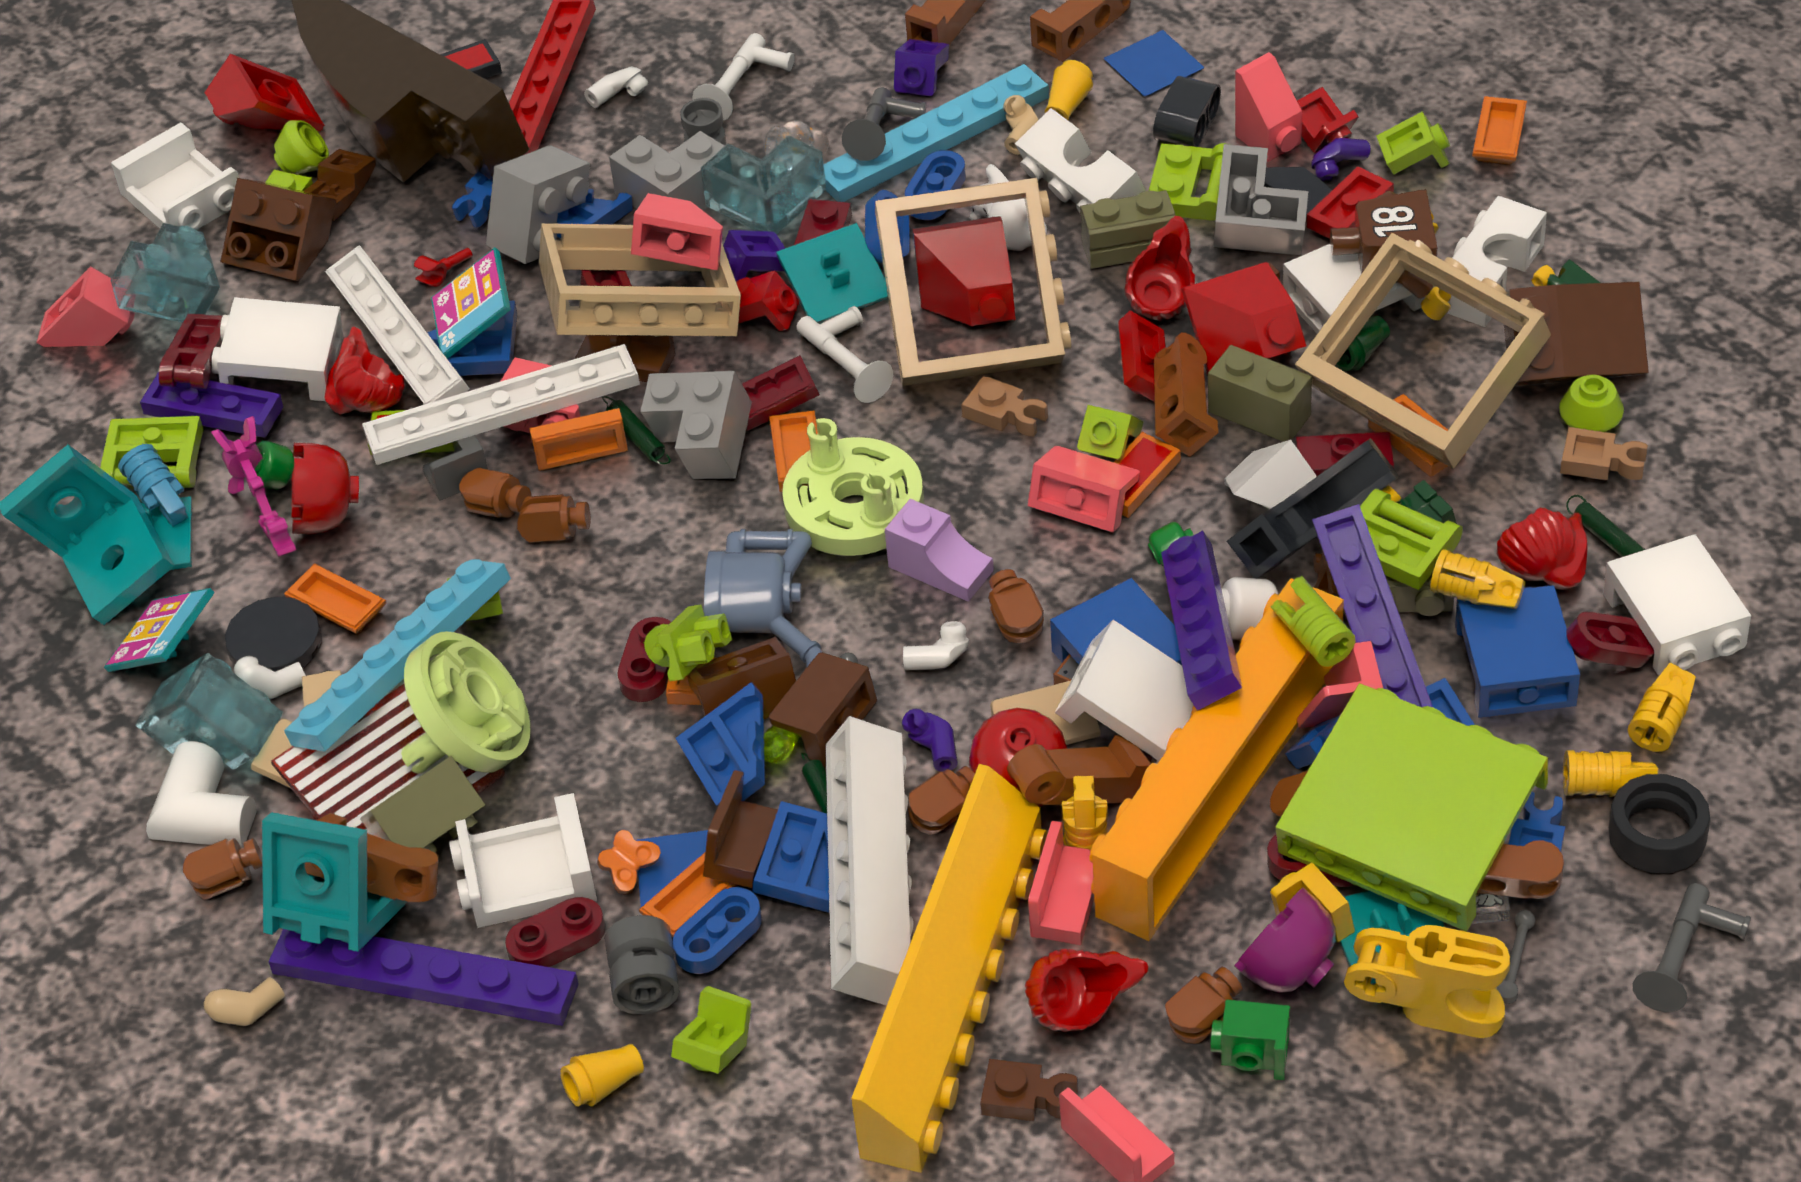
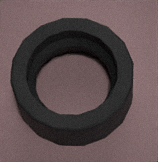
(1665, 793)

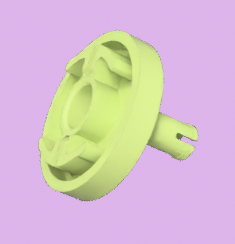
(843, 469)
(463, 705)

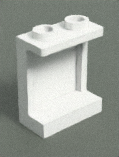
(174, 181)
(1321, 281)
(279, 342)
(1679, 602)
(1129, 690)
(523, 866)

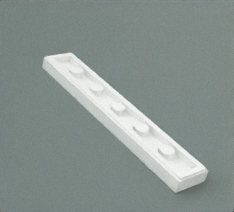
(395, 328)
(500, 404)

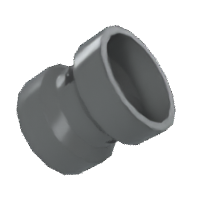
(703, 116)

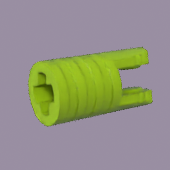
(1316, 625)

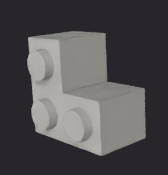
(647, 168)
(532, 193)
(1253, 214)
(703, 416)

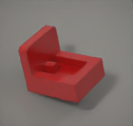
(1323, 120)
(769, 297)

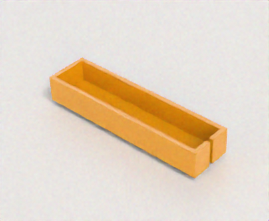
(1205, 776)

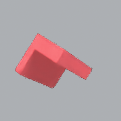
(1081, 487)
(1340, 685)
(1061, 891)
(1114, 1136)

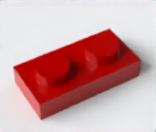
(1338, 207)
(1139, 344)

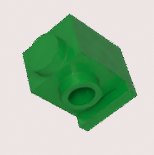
(1253, 1036)

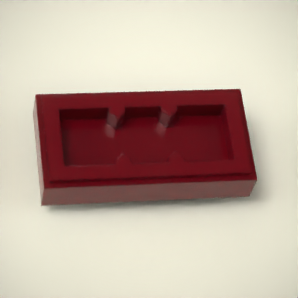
(779, 391)
(1326, 450)

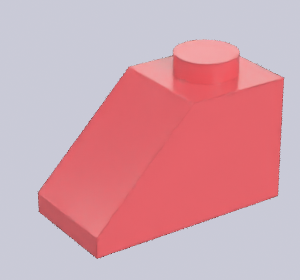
(1266, 108)
(676, 232)
(85, 314)

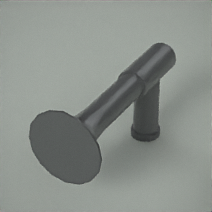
(864, 137)
(1660, 987)

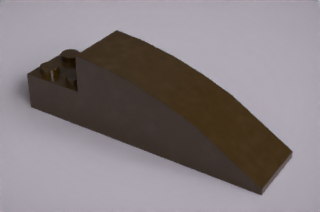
(405, 97)

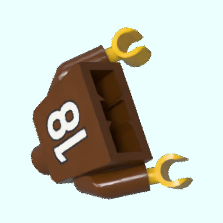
(1405, 216)

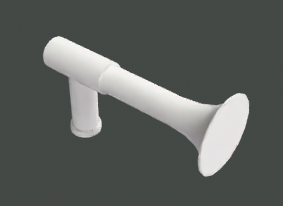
(750, 52)
(871, 379)

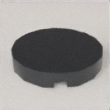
(274, 632)

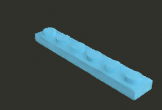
(934, 132)
(383, 664)

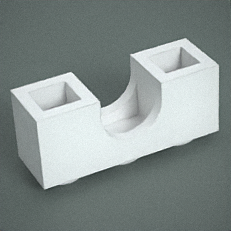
(1054, 152)
(1501, 238)

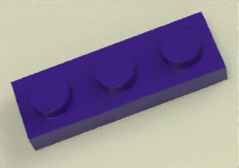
(218, 405)

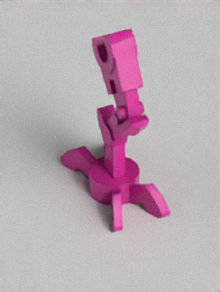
(241, 460)

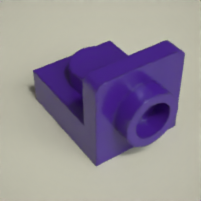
(918, 65)
(752, 252)

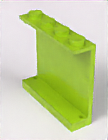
(1409, 804)

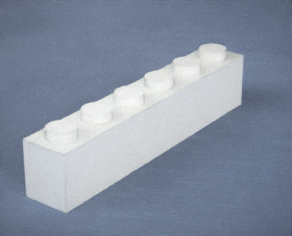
(867, 859)

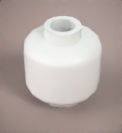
(1245, 602)

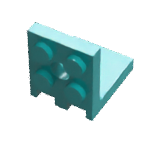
(90, 530)
(314, 905)

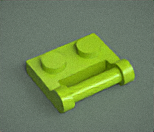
(1179, 172)
(172, 437)
(1400, 551)

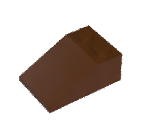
(1591, 330)

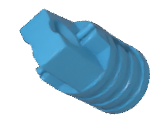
(154, 482)

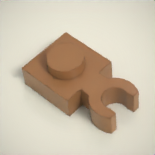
(999, 403)
(1595, 454)

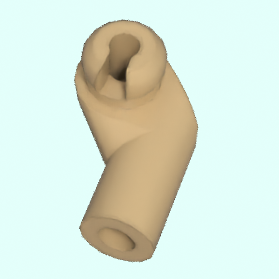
(1020, 118)
(243, 1007)

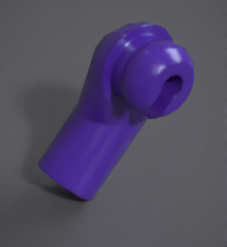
(1340, 149)
(933, 734)

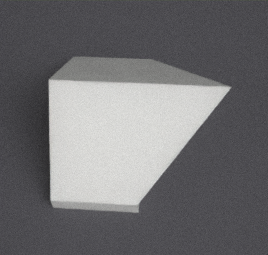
(1270, 474)

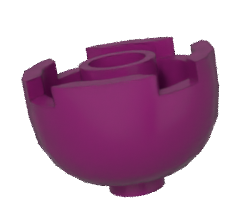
(1291, 947)

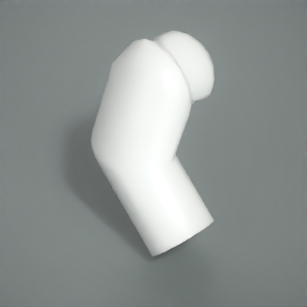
(613, 83)
(941, 653)
(266, 680)

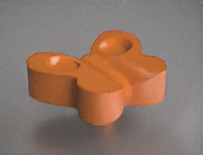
(626, 859)

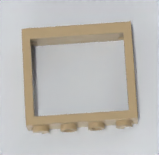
(1453, 278)
(1049, 289)
(631, 308)

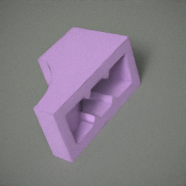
(931, 550)

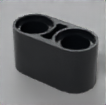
(1187, 112)

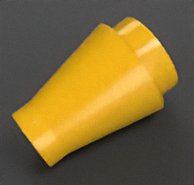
(1069, 87)
(598, 1074)

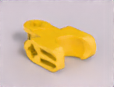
(1436, 975)

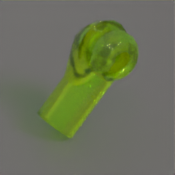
(779, 744)

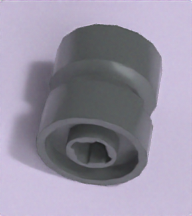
(641, 964)

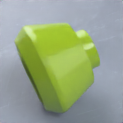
(299, 148)
(1592, 404)

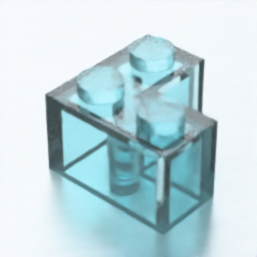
(766, 190)
(167, 276)
(213, 708)

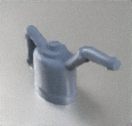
(759, 586)

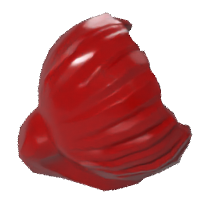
(1161, 272)
(361, 379)
(1545, 549)
(1077, 987)

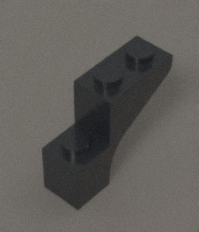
(1289, 524)

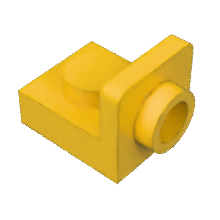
(1322, 889)

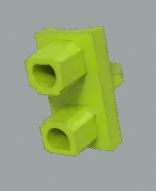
(687, 641)

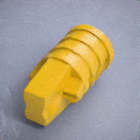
(1490, 587)
(1662, 709)
(1600, 772)
(1084, 814)

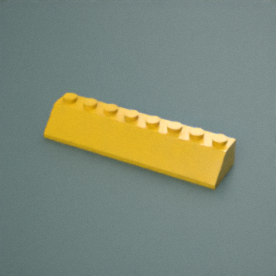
(947, 975)

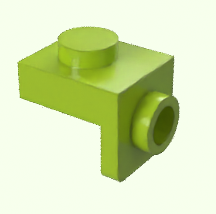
(715, 1033)

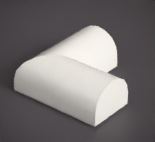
(188, 804)

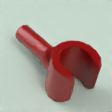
(435, 271)

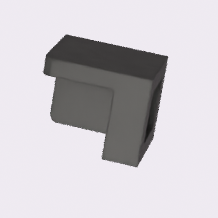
(446, 473)

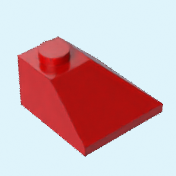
(258, 96)
(965, 271)
(1243, 311)

